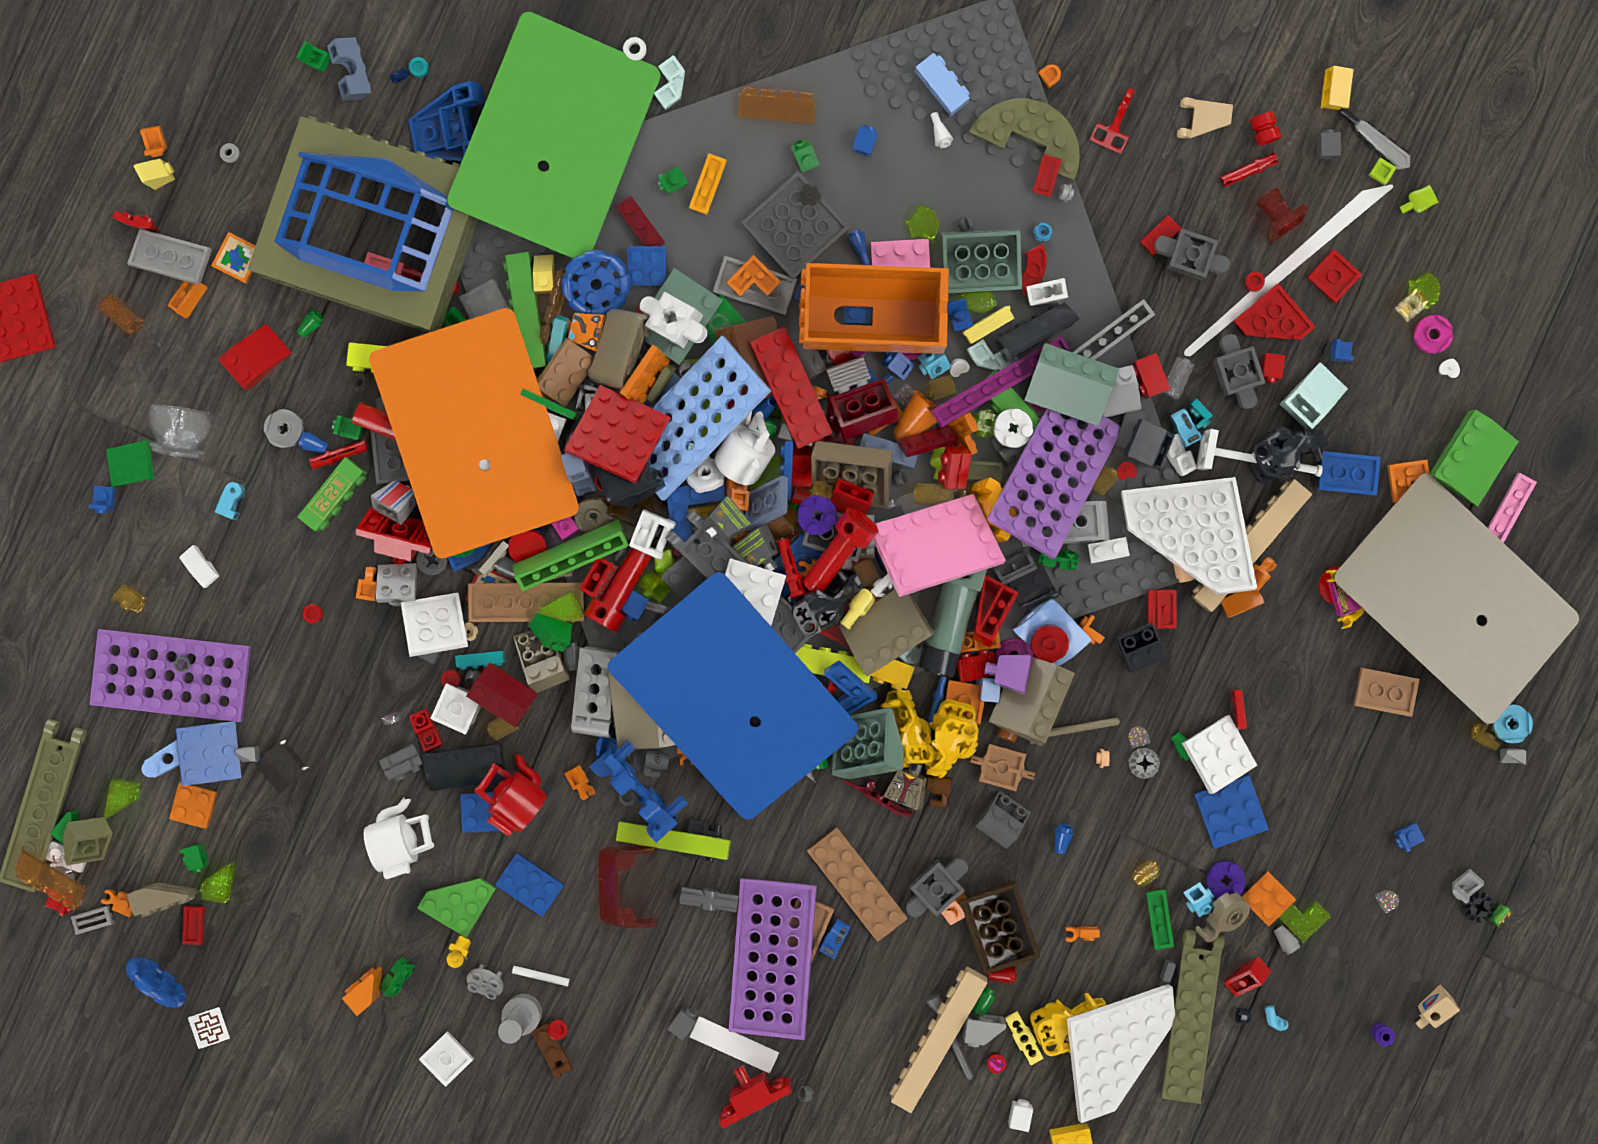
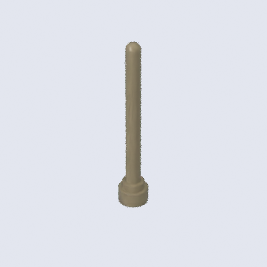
(1083, 727)

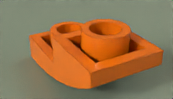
(972, 645)

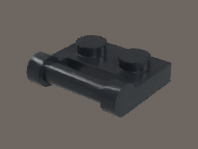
(1029, 584)

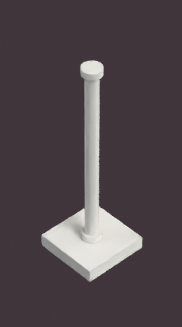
(1208, 450)

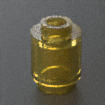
(1146, 873)

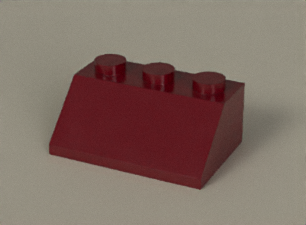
(864, 408)
(502, 695)

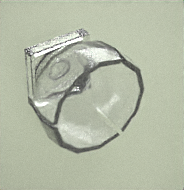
(178, 430)

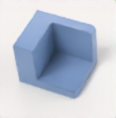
(989, 690)

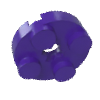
(827, 519)
(1216, 874)

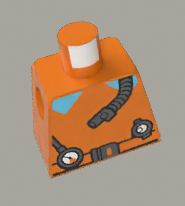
(586, 330)

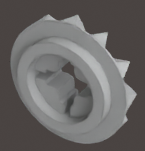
(1137, 757)

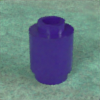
(1382, 1034)

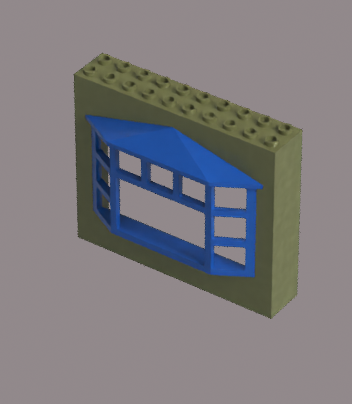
(347, 280)

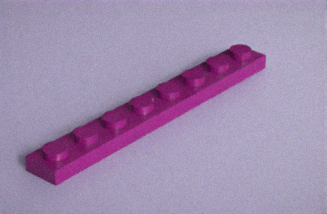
(992, 386)

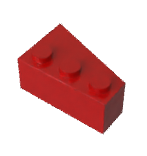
(992, 608)

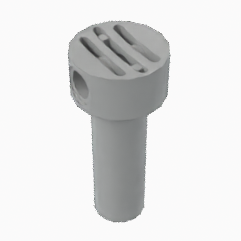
(519, 1017)

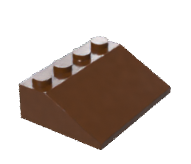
(741, 335)

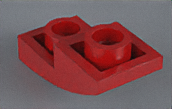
(137, 222)
(426, 730)

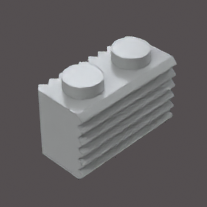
(848, 375)

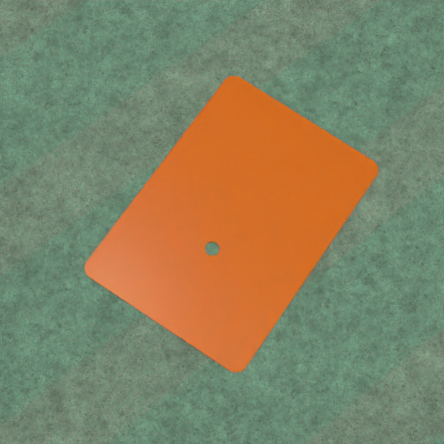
(458, 403)

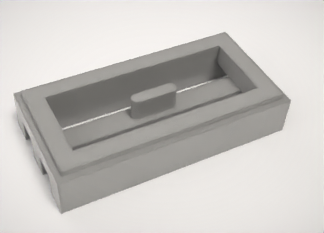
(107, 915)

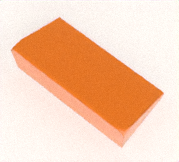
(186, 298)
(1241, 602)

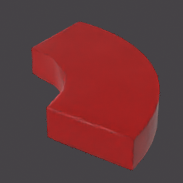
(1035, 267)

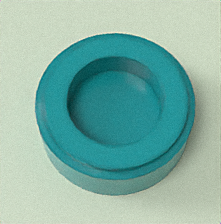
(418, 67)

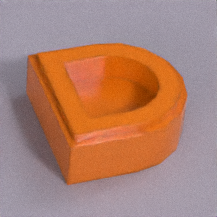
(1050, 75)

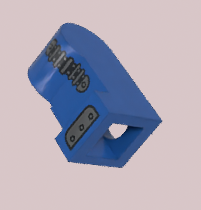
(834, 938)

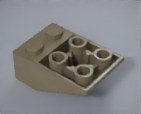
(540, 664)
(159, 897)

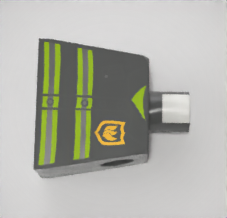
(725, 522)
(758, 548)

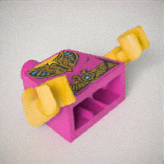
(1343, 603)

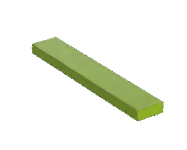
(675, 841)

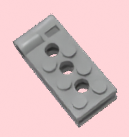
(1094, 527)
(585, 718)

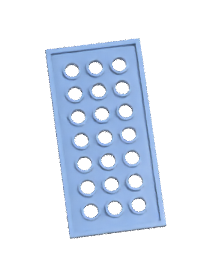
(705, 418)

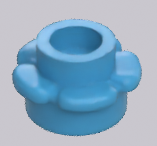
(1046, 228)

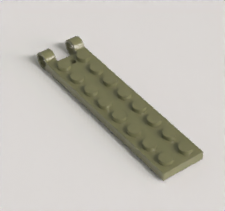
(42, 800)
(1192, 1020)

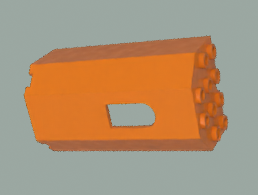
(905, 302)

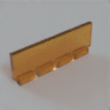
(782, 108)
(556, 300)
(51, 880)

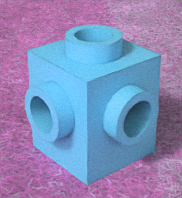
(933, 364)
(1199, 899)

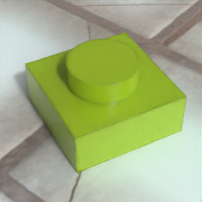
(1382, 171)

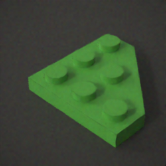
(458, 904)

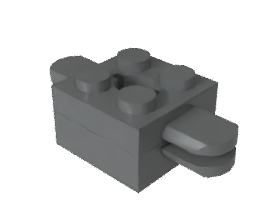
(1191, 254)
(1238, 371)
(937, 887)

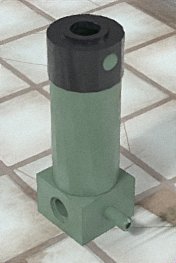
(950, 624)

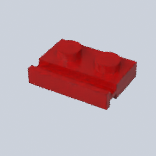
(1162, 608)

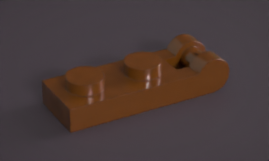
(552, 1051)

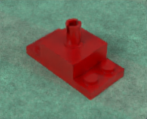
(395, 539)
(752, 1095)

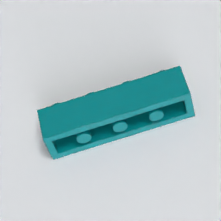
(557, 335)
(477, 659)

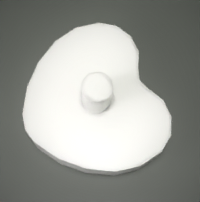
(958, 366)
(1450, 368)

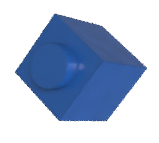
(865, 140)
(635, 606)

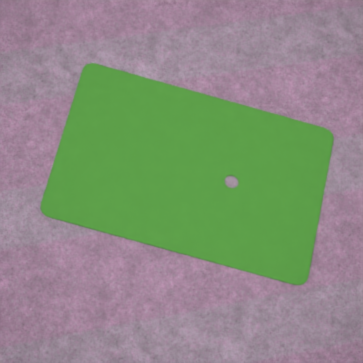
(558, 104)

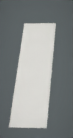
(734, 1044)

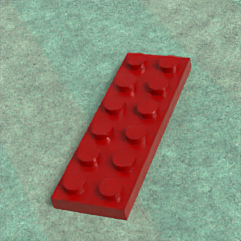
(790, 387)

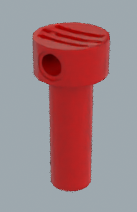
(373, 420)
(854, 531)
(618, 591)

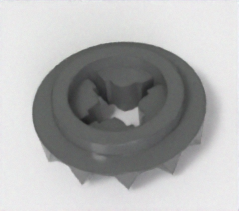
(433, 569)

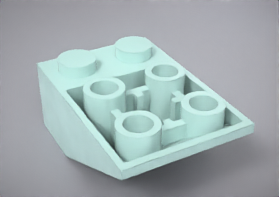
(1314, 397)

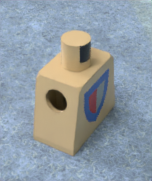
(1436, 1008)

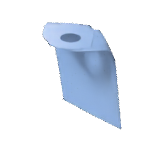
(1053, 614)

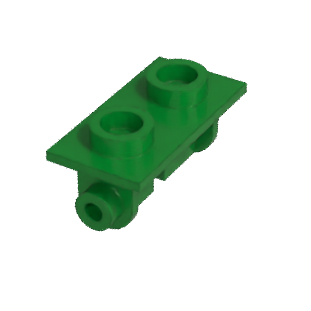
(1068, 560)
(392, 985)

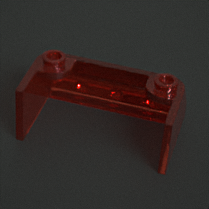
(610, 862)

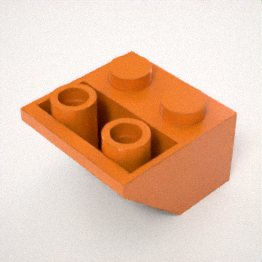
(364, 993)

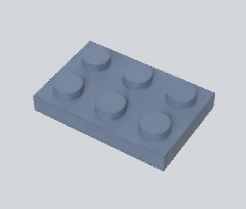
(767, 502)

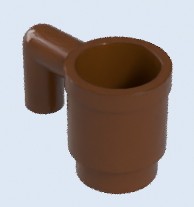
(939, 786)

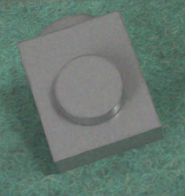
(1466, 885)

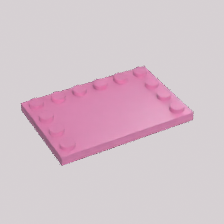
(937, 545)

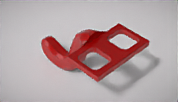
(1113, 129)

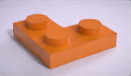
(753, 273)
(963, 428)
(1402, 474)

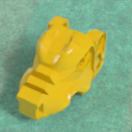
(913, 730)
(954, 737)
(1055, 1019)

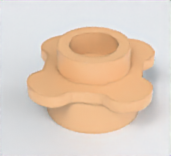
(1102, 758)

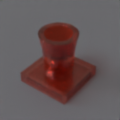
(1280, 214)

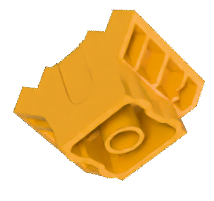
(986, 494)

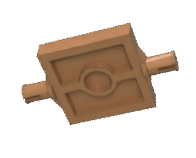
(1002, 767)

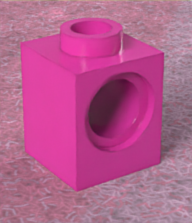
(566, 527)

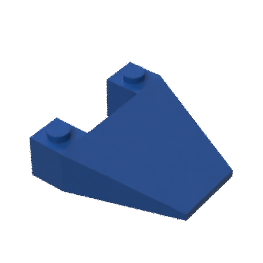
(445, 124)

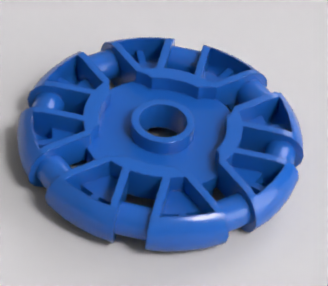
(586, 274)
(155, 982)

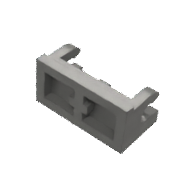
(1015, 567)

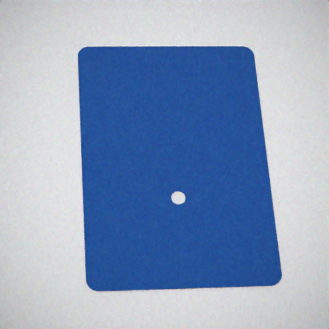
(712, 671)

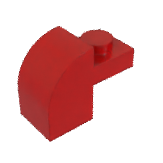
(802, 467)

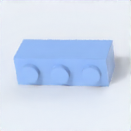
(942, 84)

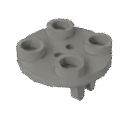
(485, 982)

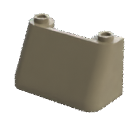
(618, 348)

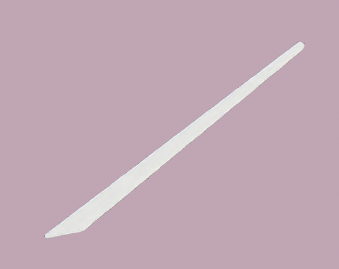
(1314, 243)

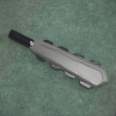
(1376, 139)

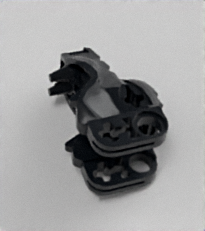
(1287, 455)
(825, 607)

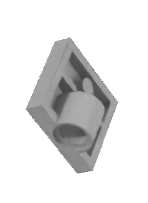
(396, 583)

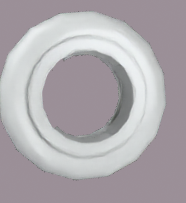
(631, 41)

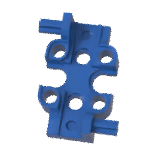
(654, 810)

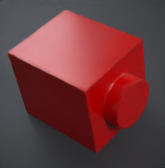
(1272, 367)

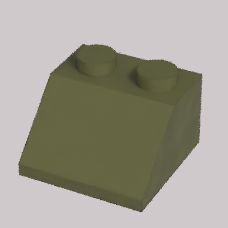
(86, 840)

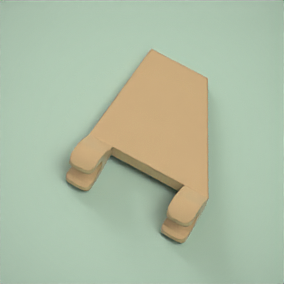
(1206, 117)

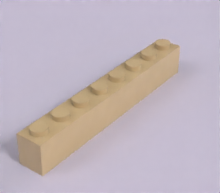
(1262, 532)
(938, 1039)

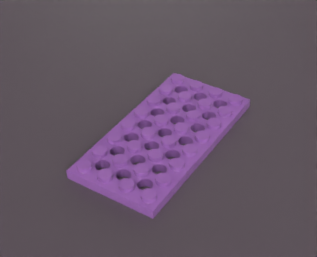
(1059, 486)
(158, 703)
(802, 952)

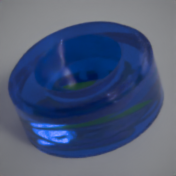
(399, 75)

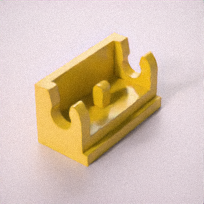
(1337, 88)

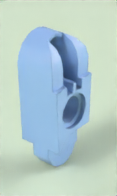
(155, 765)

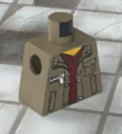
(908, 787)

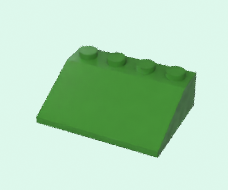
(1474, 457)

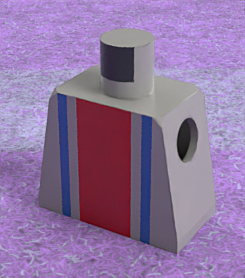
(395, 501)

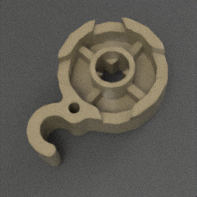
(1227, 915)

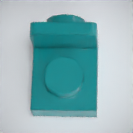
(1199, 411)

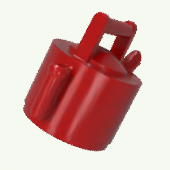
(514, 799)

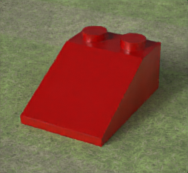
(255, 357)

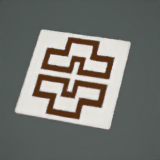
(208, 1028)

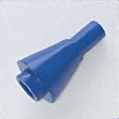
(858, 242)

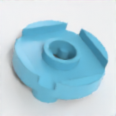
(1519, 731)

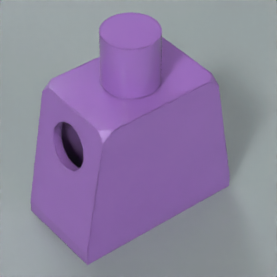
(1011, 672)

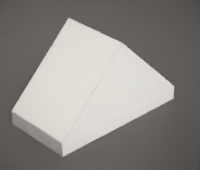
(1047, 292)

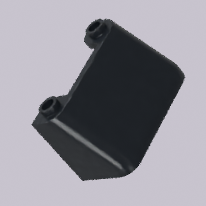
(626, 493)

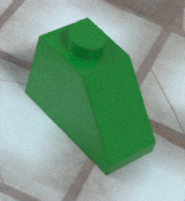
(551, 631)

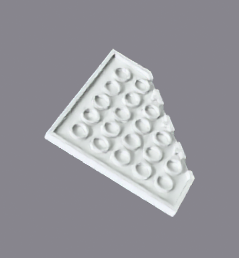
(1196, 529)
(1114, 1046)

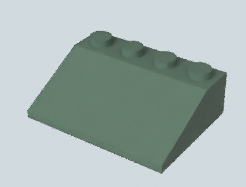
(982, 260)
(692, 294)
(1071, 384)
(873, 748)

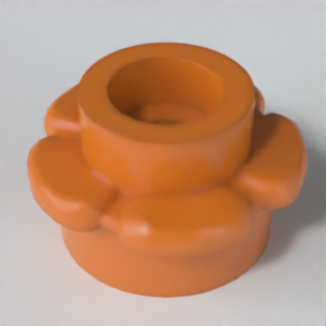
(820, 392)

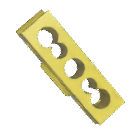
(988, 324)
(1037, 1056)

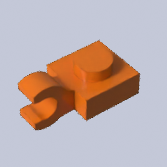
(1261, 572)
(367, 587)
(578, 780)
(1086, 933)

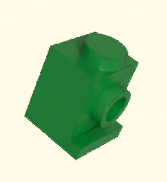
(195, 857)

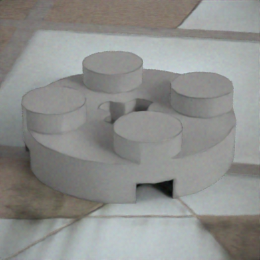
(278, 419)

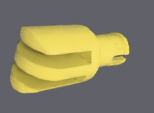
(858, 606)

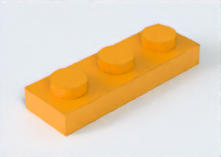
(707, 184)

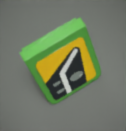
(1500, 915)

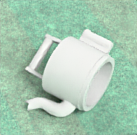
(746, 451)
(393, 842)

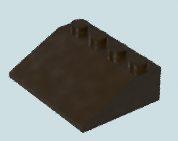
(1000, 927)

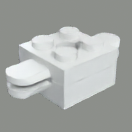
(673, 319)

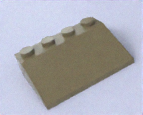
(855, 464)
(886, 631)
(1035, 712)
(633, 722)

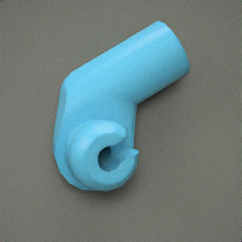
(1273, 1020)

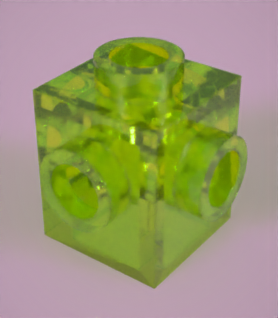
(985, 422)
(654, 586)

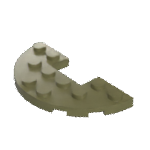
(1034, 122)

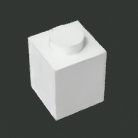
(1020, 1115)

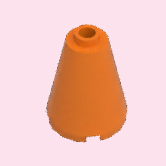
(916, 416)

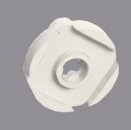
(1017, 418)
(709, 482)

